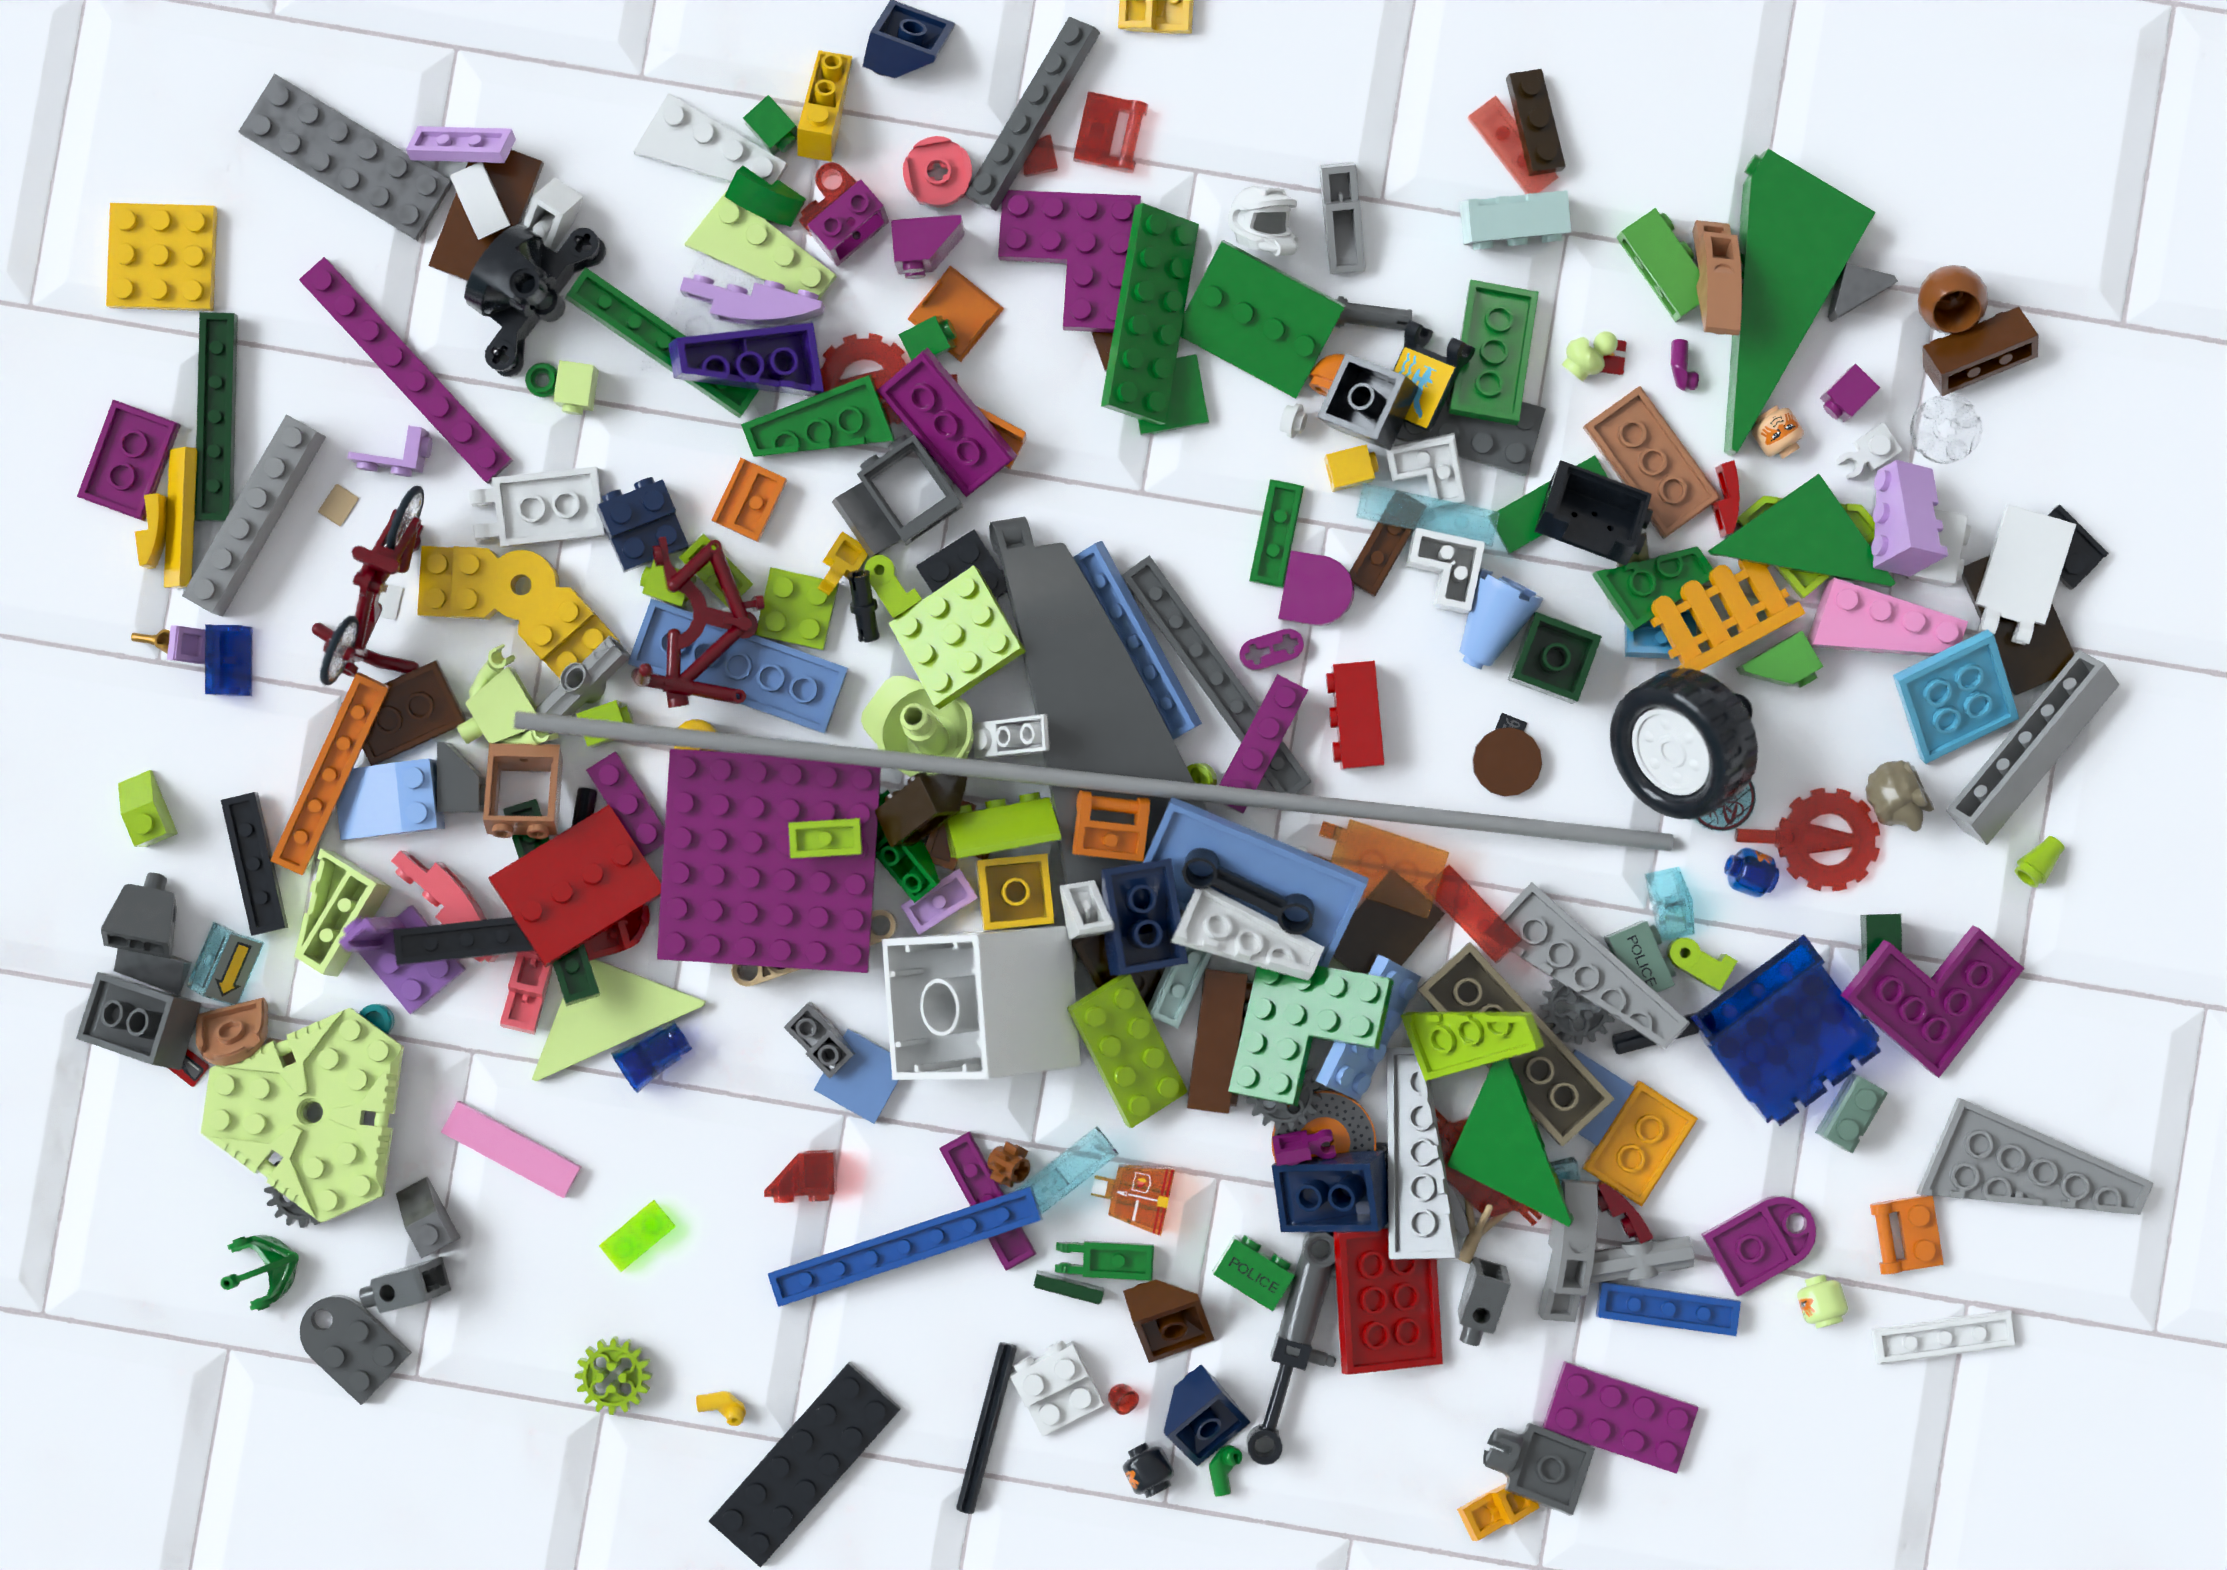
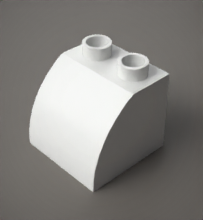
(981, 1003)

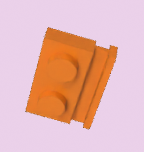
(749, 500)

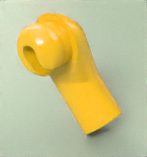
(725, 1403)

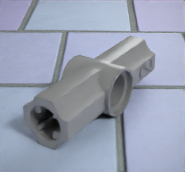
(585, 680)
(1642, 1260)

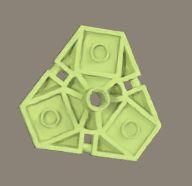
(264, 1107)

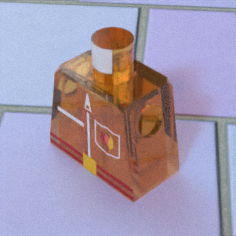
(1137, 1194)

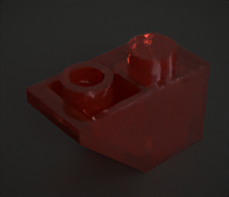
(807, 1174)

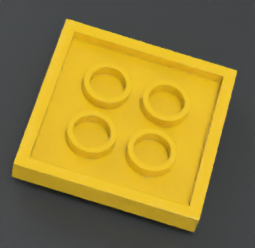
(161, 256)

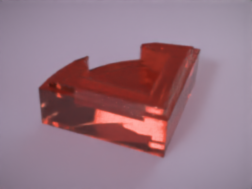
(1041, 159)

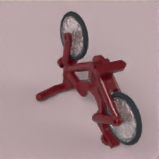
(353, 633)

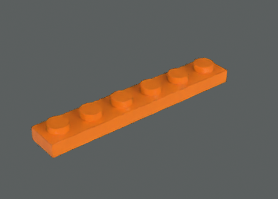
(330, 773)

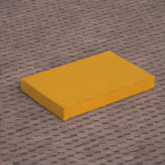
(1640, 1143)

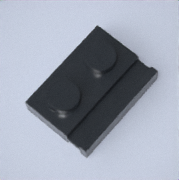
(2082, 554)

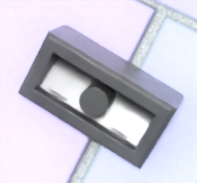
(153, 970)

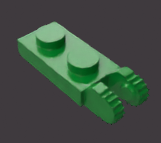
(1109, 1260)

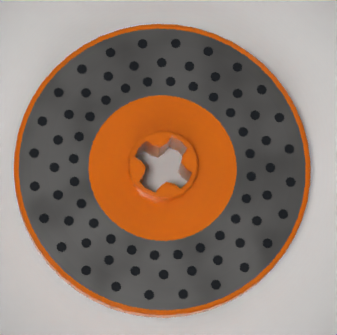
(1343, 1116)

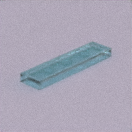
(1428, 513)

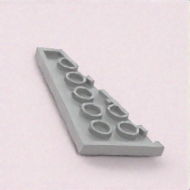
(2009, 1163)

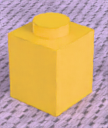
(1351, 467)

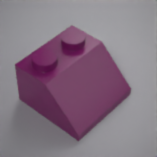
(924, 243)

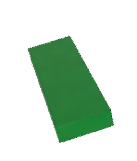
(1276, 533)

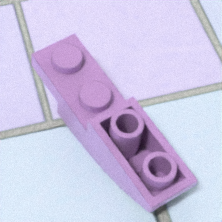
(765, 306)

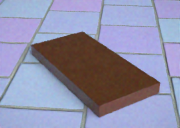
(458, 245)

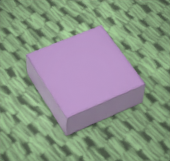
(186, 644)

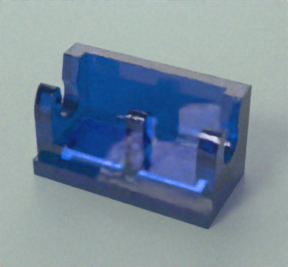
(228, 660)

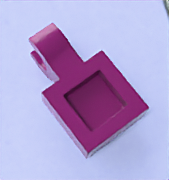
(1298, 1146)

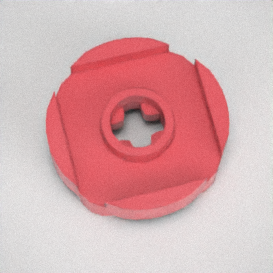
(920, 162)

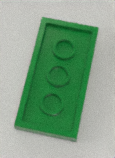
(1500, 328)

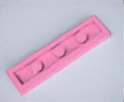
(511, 1149)

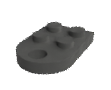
(354, 1348)

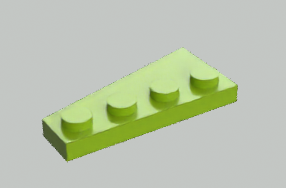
(1465, 1040)

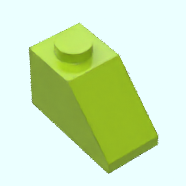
(145, 810)

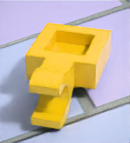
(843, 557)

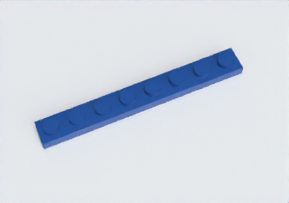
(905, 1246)

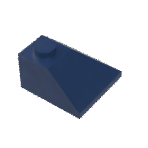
(905, 40)
(1202, 1416)

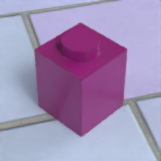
(1848, 393)

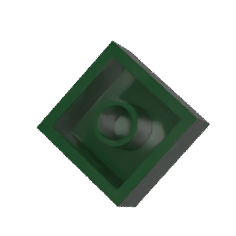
(1554, 658)

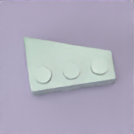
(1515, 219)

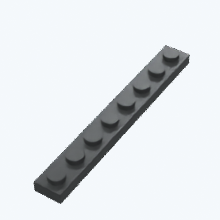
(1208, 666)

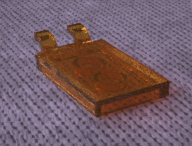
(1397, 868)

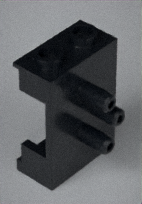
(1594, 513)

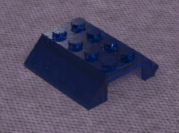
(1786, 1032)

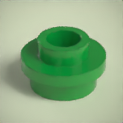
(534, 373)

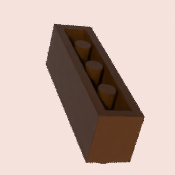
(1217, 1040)

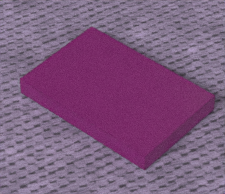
(128, 459)

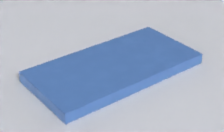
(1264, 862)

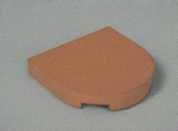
(232, 1032)

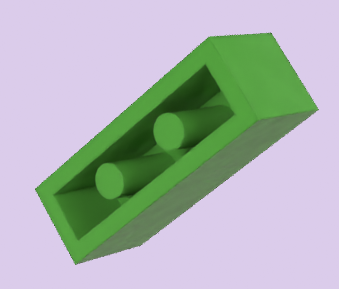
(1663, 262)

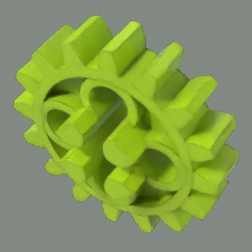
(593, 1374)

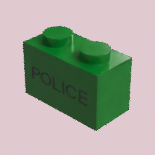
(1254, 1272)

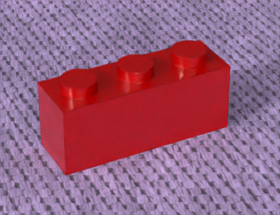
(1355, 715)

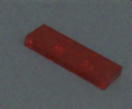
(1502, 136)
(1475, 916)

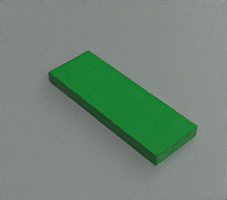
(1520, 517)

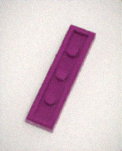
(973, 1178)

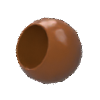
(1952, 299)

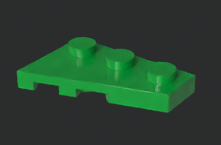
(1638, 584)

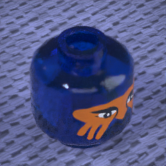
(1751, 872)

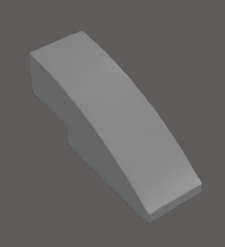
(1342, 217)

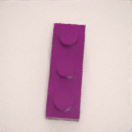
(628, 802)

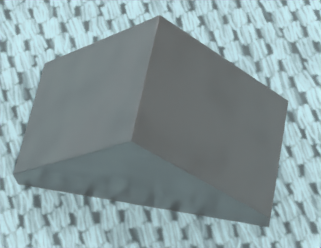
(1856, 287)

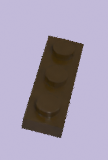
(1535, 122)

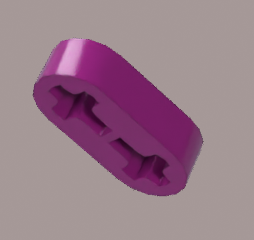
(1268, 641)

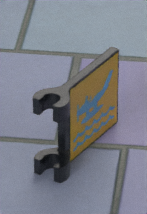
(1430, 372)

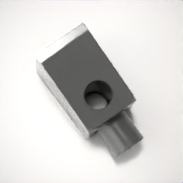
(142, 918)
(406, 1286)
(1484, 1289)

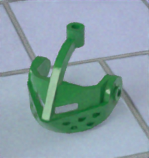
(275, 1264)

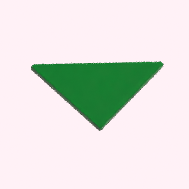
(1808, 535)
(1506, 1148)

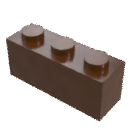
(1980, 351)

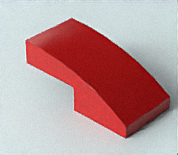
(1727, 510)

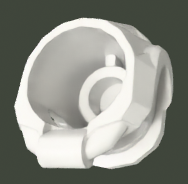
(1262, 220)

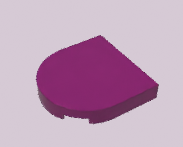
(1315, 590)

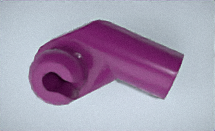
(1679, 366)

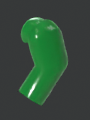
(1221, 1466)

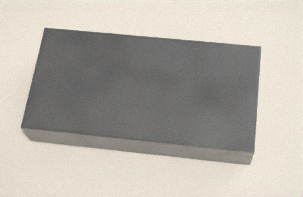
(866, 520)

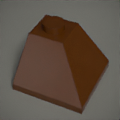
(1167, 1319)

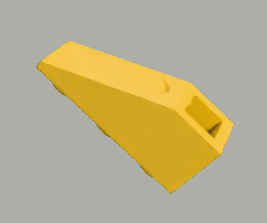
(823, 106)

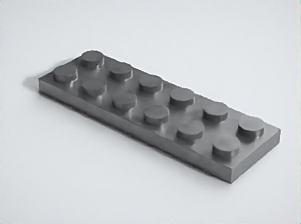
(345, 157)

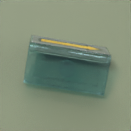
(224, 965)

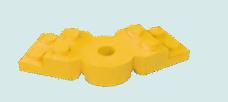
(480, 584)

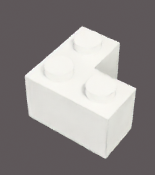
(1456, 561)

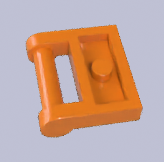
(1111, 838)
(1917, 1231)

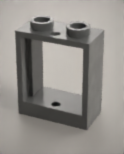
(930, 518)

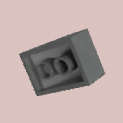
(138, 1021)

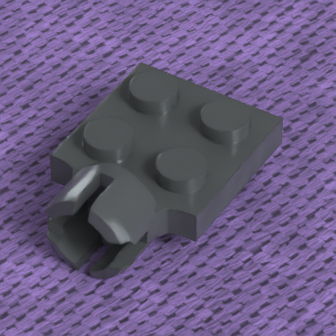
(1540, 1465)

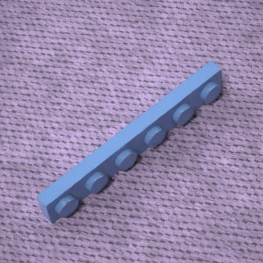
(1138, 639)

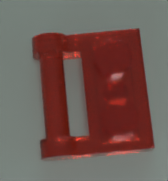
(1099, 128)

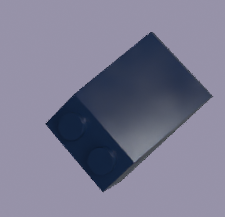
(1143, 916)
(1333, 1193)

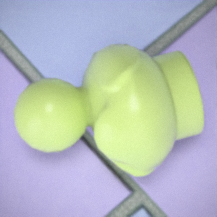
(1585, 360)

